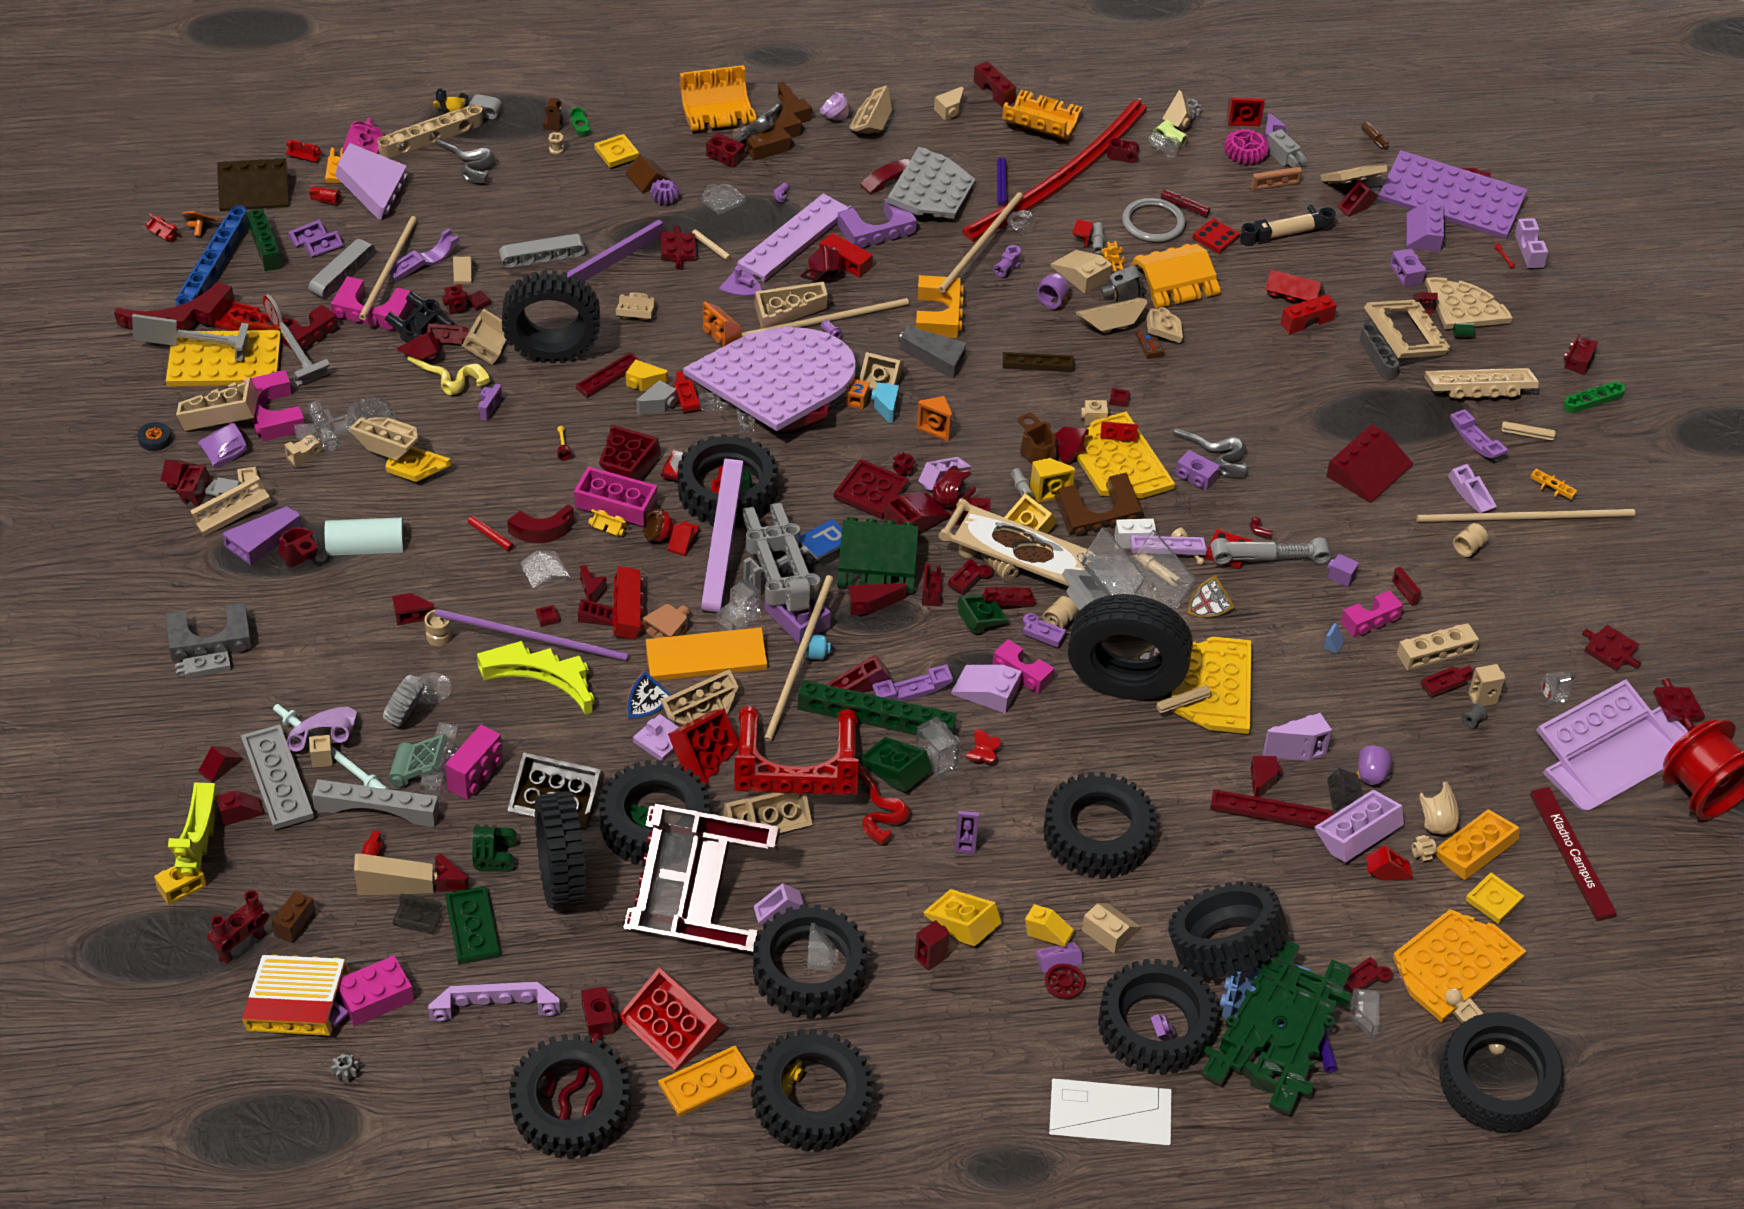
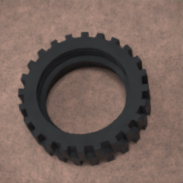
(711, 455)
(807, 997)

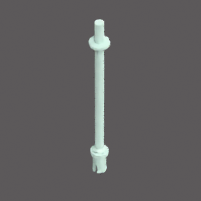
(290, 718)

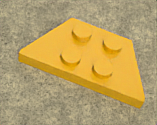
(417, 464)

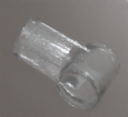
(1169, 145)

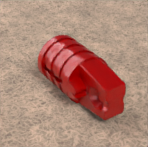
(325, 195)
(373, 845)

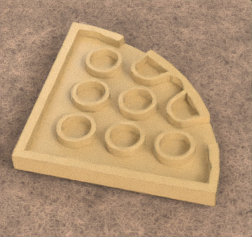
(1465, 304)

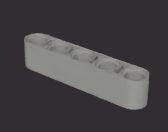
(542, 251)
(342, 266)

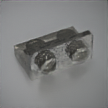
(1343, 788)

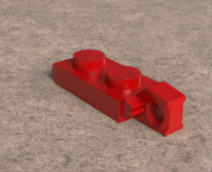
(686, 393)

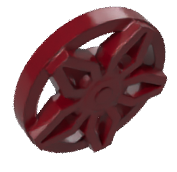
(1064, 981)

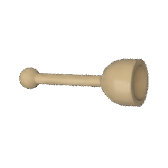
(1180, 532)

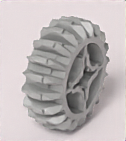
(403, 700)

